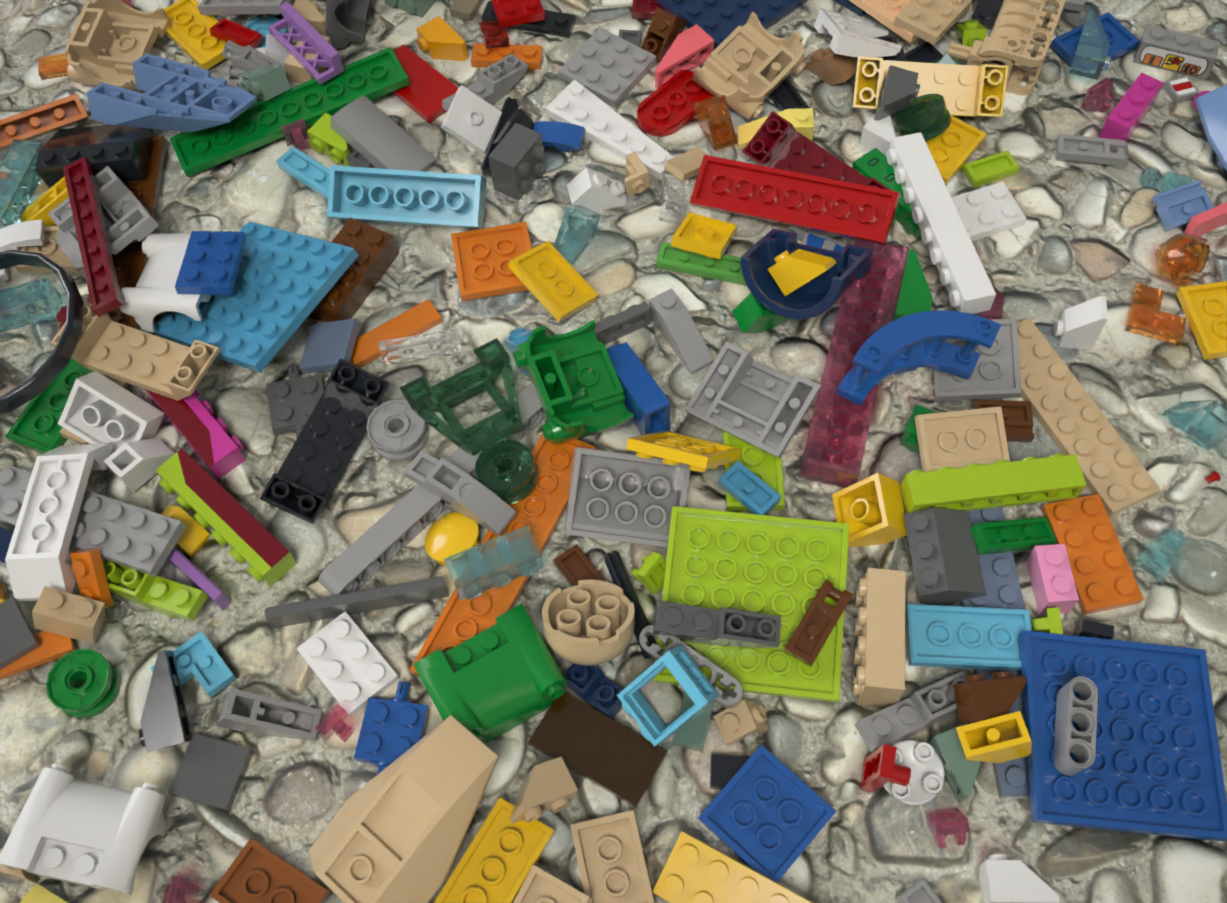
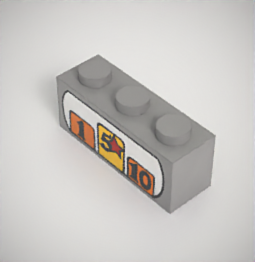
(1176, 52)

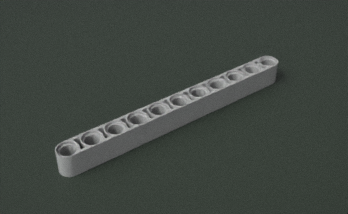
(410, 516)

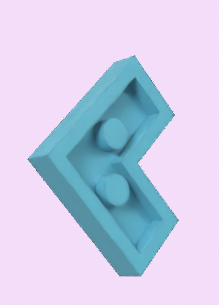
(202, 660)

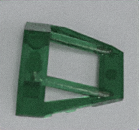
(491, 362)

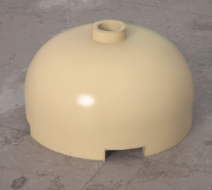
(588, 622)

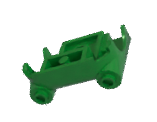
(573, 383)
(494, 677)

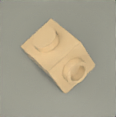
(741, 721)

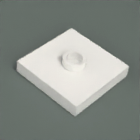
(471, 119)

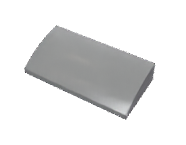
(379, 138)

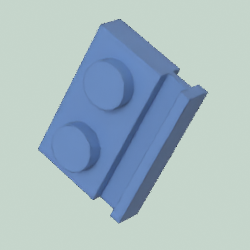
(1181, 204)

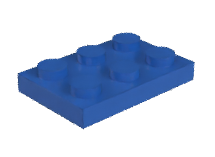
(1119, 38)
(211, 263)

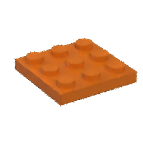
(484, 259)

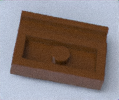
(1016, 417)

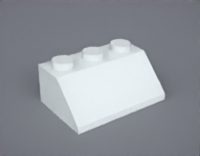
(108, 413)

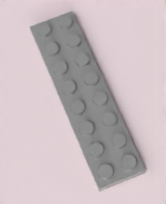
(117, 529)

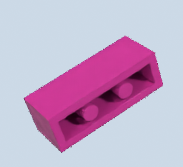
(1132, 108)

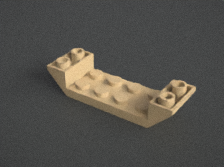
(140, 356)

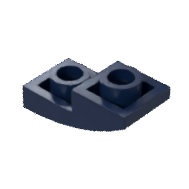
(594, 688)

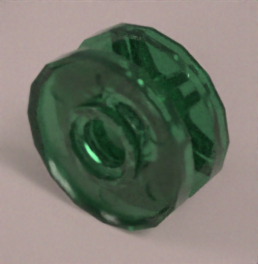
(924, 115)
(510, 457)

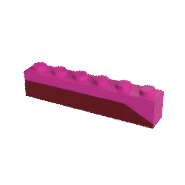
(202, 432)

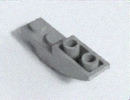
(495, 80)
(462, 491)
(911, 715)

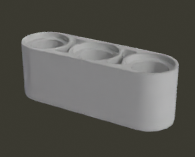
(1066, 737)

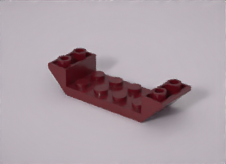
(784, 148)

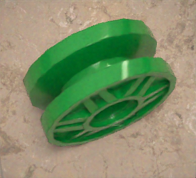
(68, 675)

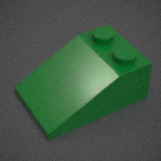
(914, 291)

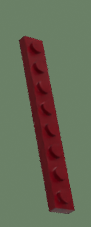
(92, 237)

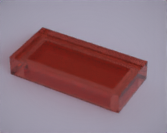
(493, 35)

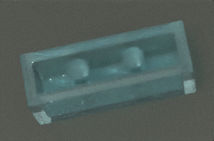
(494, 563)

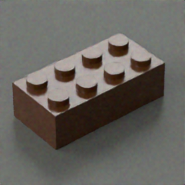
(376, 254)

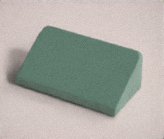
(693, 733)

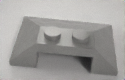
(752, 400)

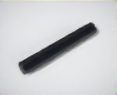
(508, 109)
(620, 578)

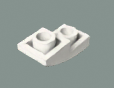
(22, 234)

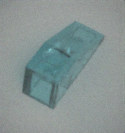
(1092, 48)

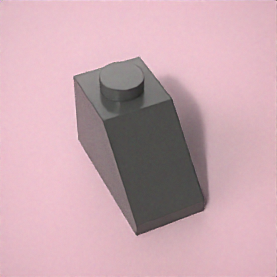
(896, 91)

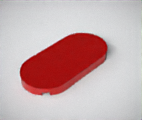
(670, 105)

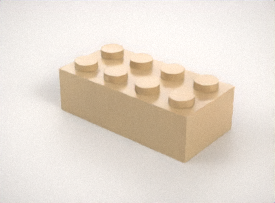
(880, 638)

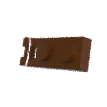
(817, 624)

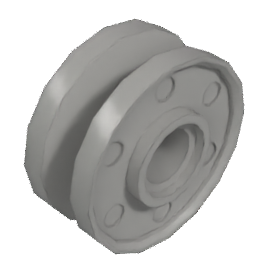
(399, 445)

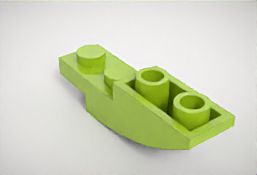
(154, 592)

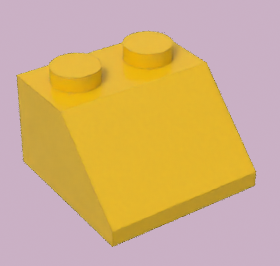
(872, 511)

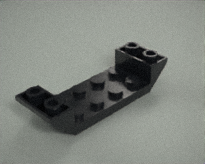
(326, 443)

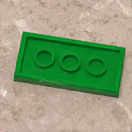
(38, 423)

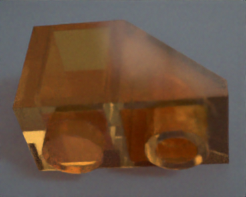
(715, 121)

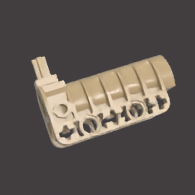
(1013, 39)

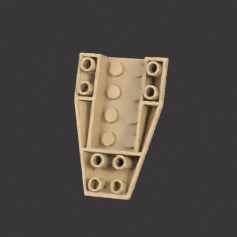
(407, 822)

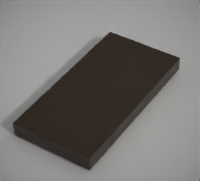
(598, 748)

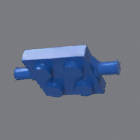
(390, 728)

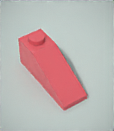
(687, 52)

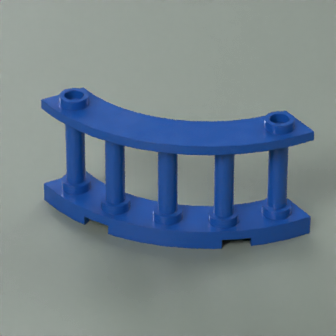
(907, 345)

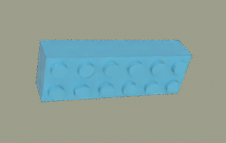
(407, 197)

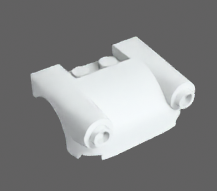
(156, 286)
(84, 830)

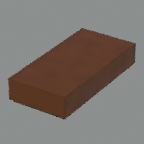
(576, 566)

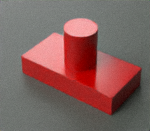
(881, 768)

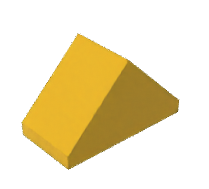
(193, 535)

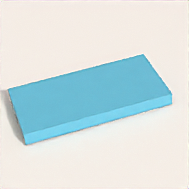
(965, 636)

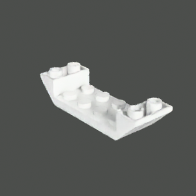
(49, 519)

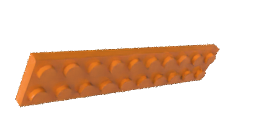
(539, 512)

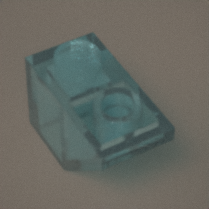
(1201, 420)

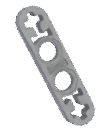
(727, 680)

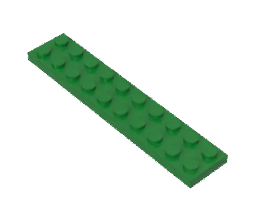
(307, 101)

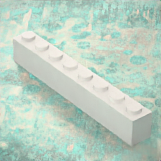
(940, 225)

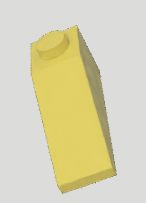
(800, 118)

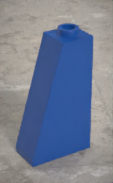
(641, 392)

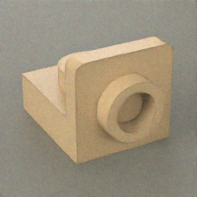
(637, 175)

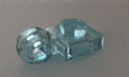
(1152, 178)
(1160, 558)

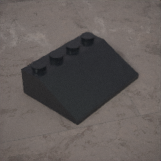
(114, 146)

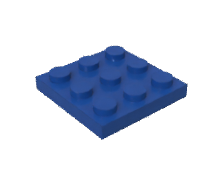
(766, 815)

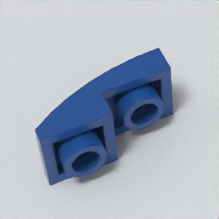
(560, 134)

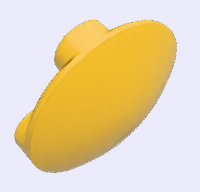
(450, 536)

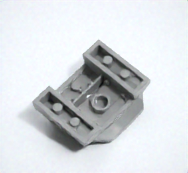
(122, 212)

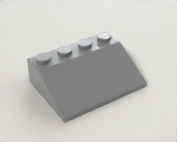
(623, 497)

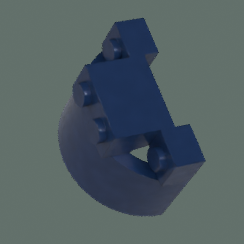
(814, 296)

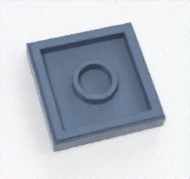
(328, 344)

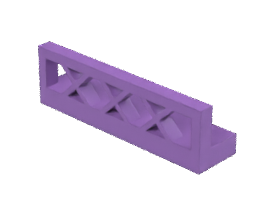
(312, 44)

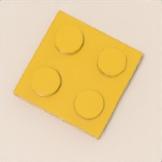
(704, 235)

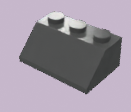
(944, 556)

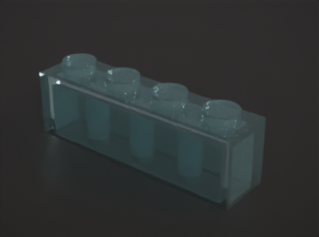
(18, 180)

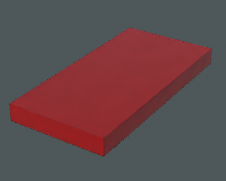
(426, 85)

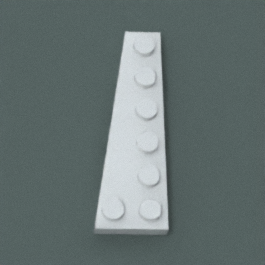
(606, 127)

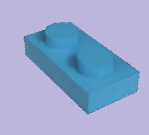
(749, 489)

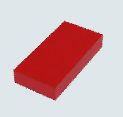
(237, 33)

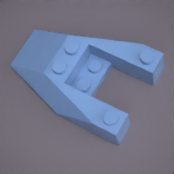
(175, 98)

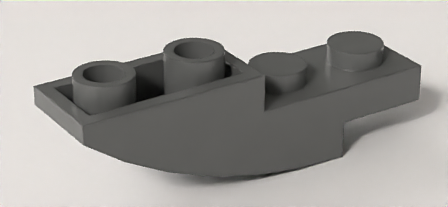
(717, 627)

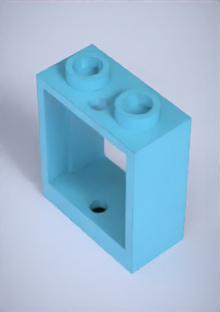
(689, 678)

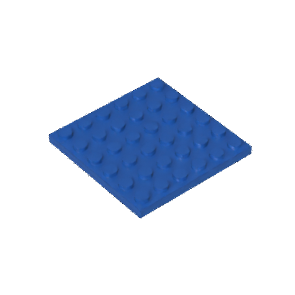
(1154, 738)

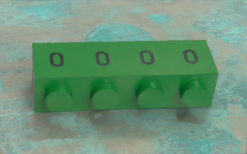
(875, 165)

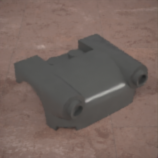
(346, 21)

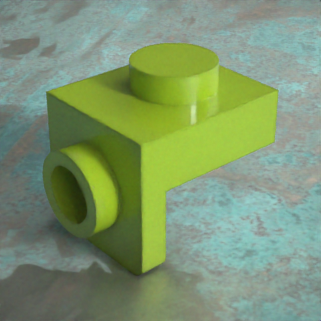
(970, 31)

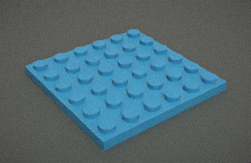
(273, 294)

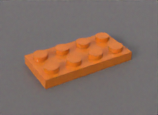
(1094, 554)

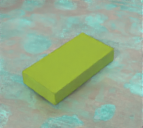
(990, 169)

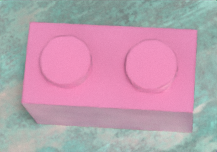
(1052, 578)

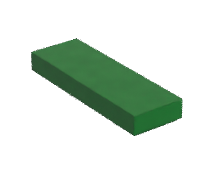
(1012, 535)

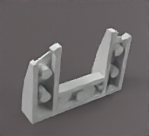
(854, 36)

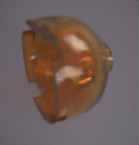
(1181, 257)

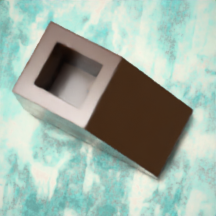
(662, 32)
(987, 699)

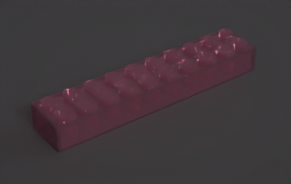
(838, 425)

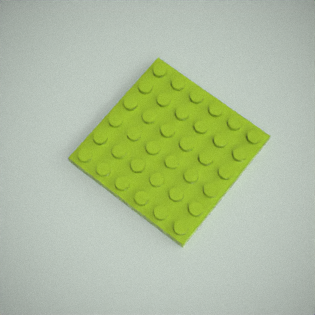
(760, 568)

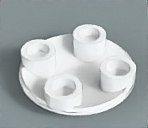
(926, 773)

